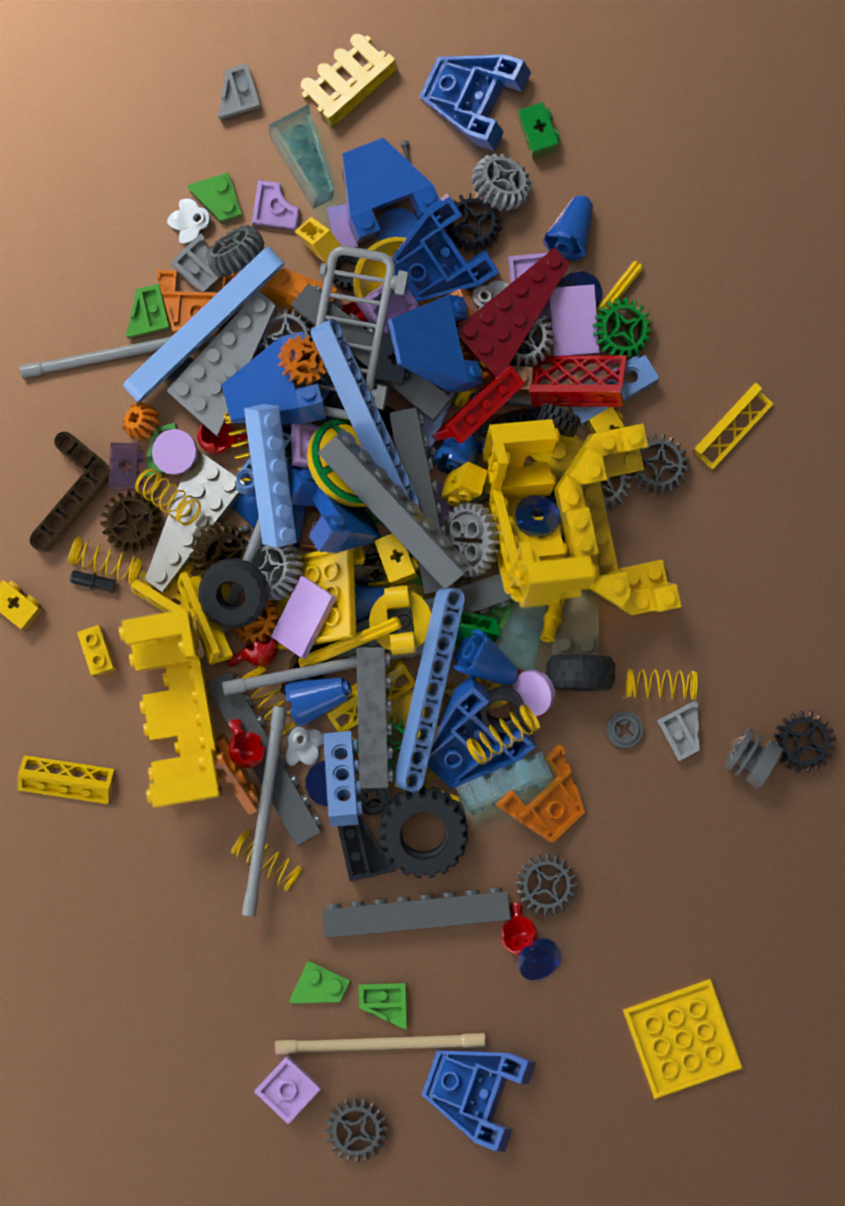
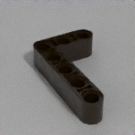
(73, 494)

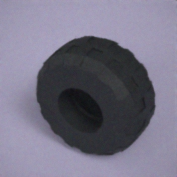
(214, 604)
(581, 672)

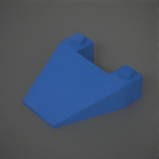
(466, 91)
(376, 179)
(434, 259)
(430, 344)
(264, 383)
(340, 525)
(461, 721)
(469, 1089)

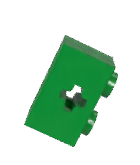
(538, 142)
(471, 622)

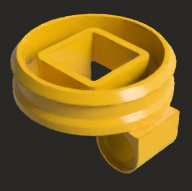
(400, 598)

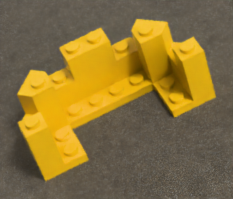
(587, 528)
(529, 566)
(180, 712)

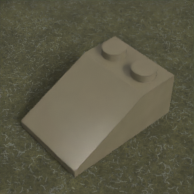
(578, 627)

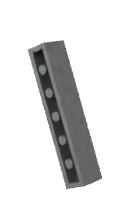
(373, 718)

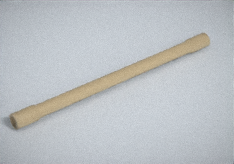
(293, 1046)

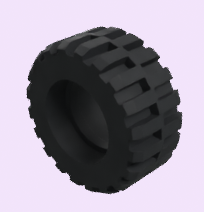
(429, 861)

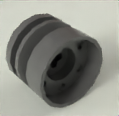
(755, 759)

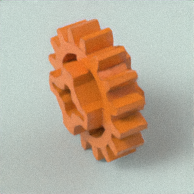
(300, 350)
(259, 629)

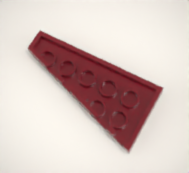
(505, 321)

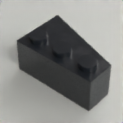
(362, 852)

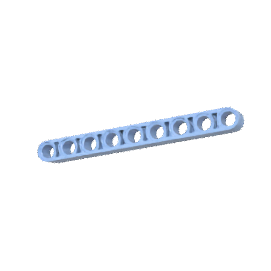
(203, 324)

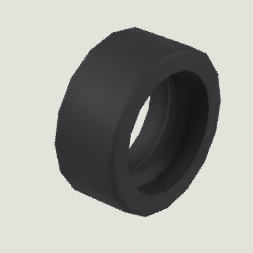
(499, 694)

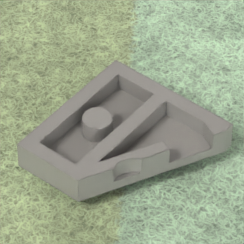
(238, 92)
(194, 266)
(682, 730)

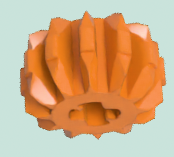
(140, 421)

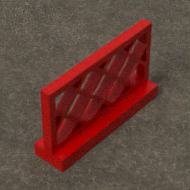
(578, 394)
(481, 406)

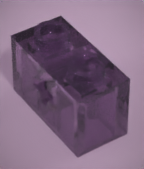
(119, 455)

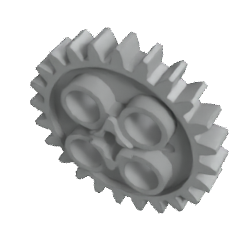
(473, 521)

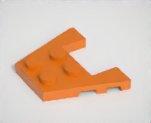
(183, 305)
(244, 790)
(554, 806)

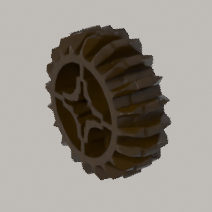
(121, 524)
(212, 550)

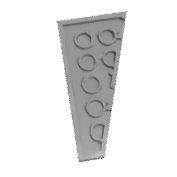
(200, 384)

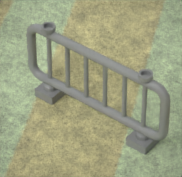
(397, 283)

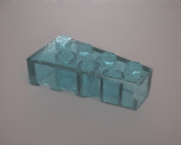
(300, 149)
(522, 635)
(495, 785)

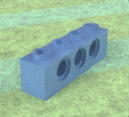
(645, 376)
(342, 812)

